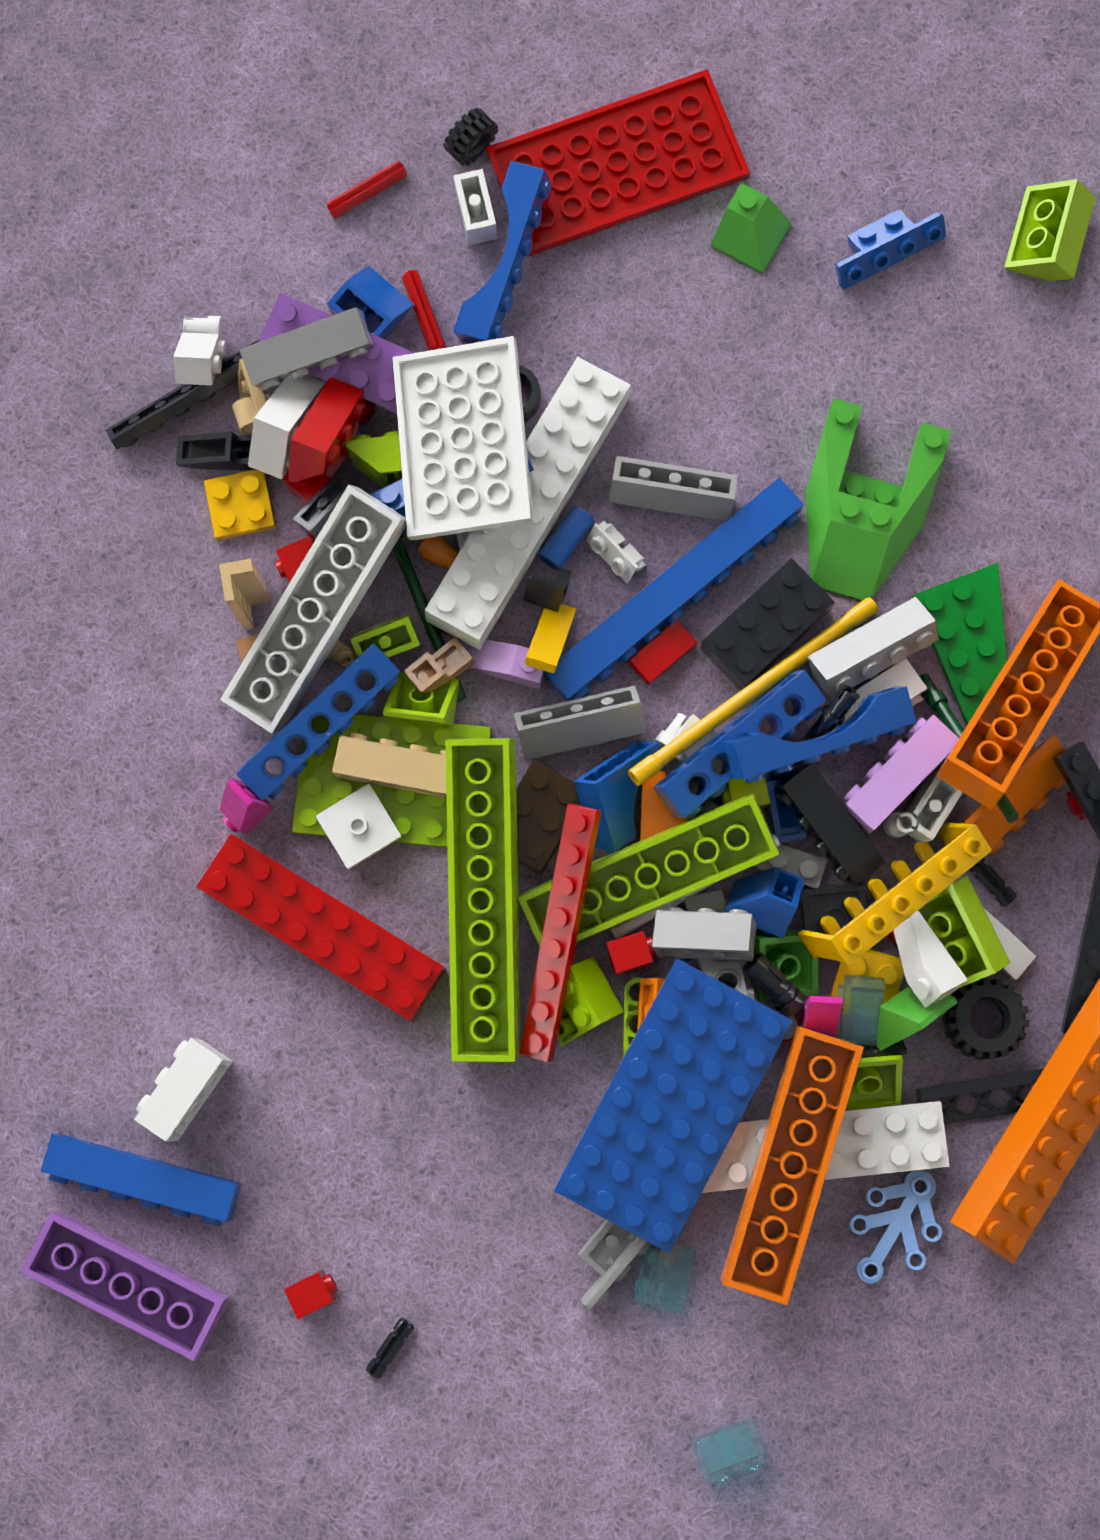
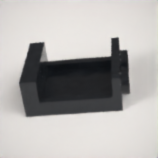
(319, 508)

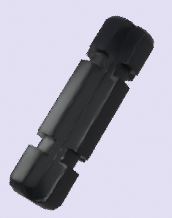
(993, 883)
(390, 1348)

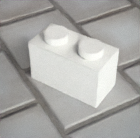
(475, 207)

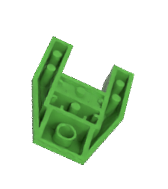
(859, 522)

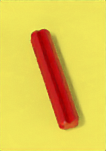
(366, 189)
(423, 310)

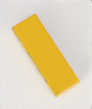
(550, 638)

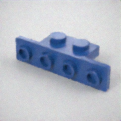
(886, 244)

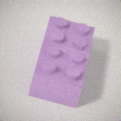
(904, 770)

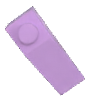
(505, 662)

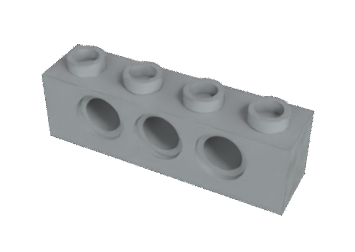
(724, 970)

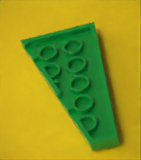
(969, 634)

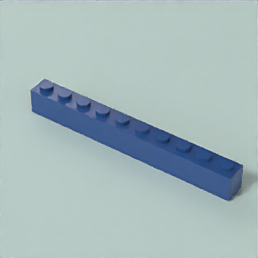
(674, 590)

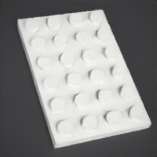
(462, 439)

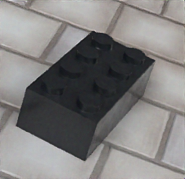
(767, 625)

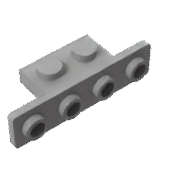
(609, 1254)

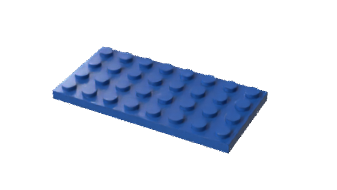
(672, 1105)

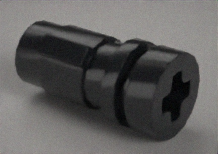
(772, 983)

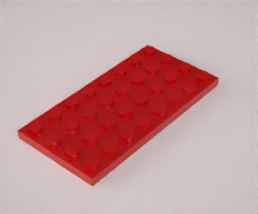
(627, 158)

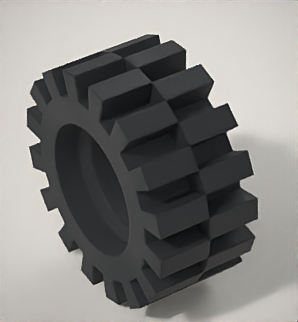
(470, 136)

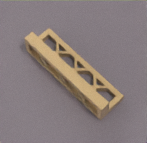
(243, 588)

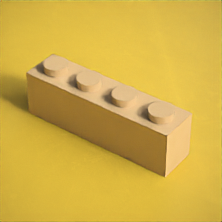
(390, 765)

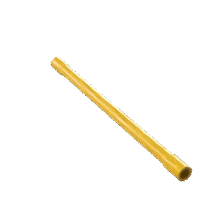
(653, 763)

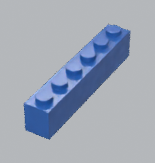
(141, 1178)

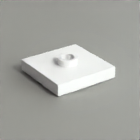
(358, 826)

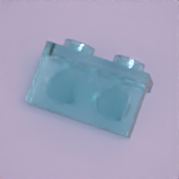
(665, 1277)

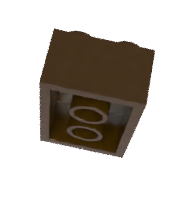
(541, 814)

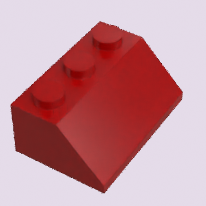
(325, 429)

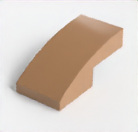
(443, 666)

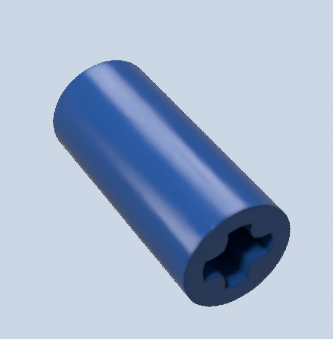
(566, 538)

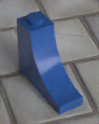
(614, 793)

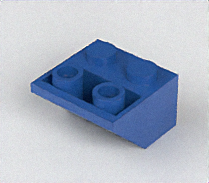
(376, 298)
(769, 897)

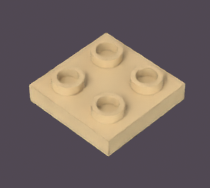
(250, 403)

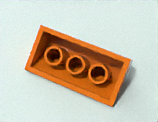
(1026, 791)

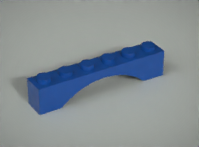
(484, 312)
(877, 714)

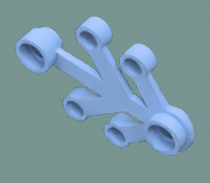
(899, 1221)

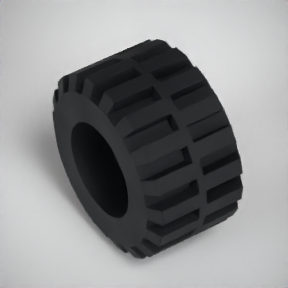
(1012, 1015)

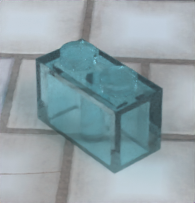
(729, 1451)

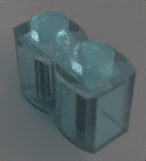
(860, 1009)

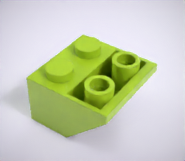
(377, 457)
(587, 1002)

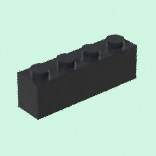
(829, 823)

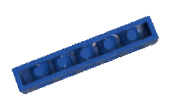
(254, 770)
(674, 787)

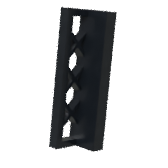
(979, 1085)

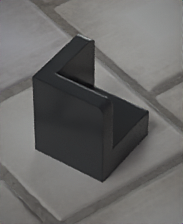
(546, 592)

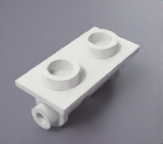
(605, 541)

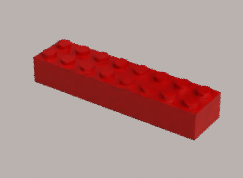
(321, 927)

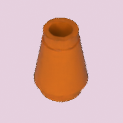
(438, 551)

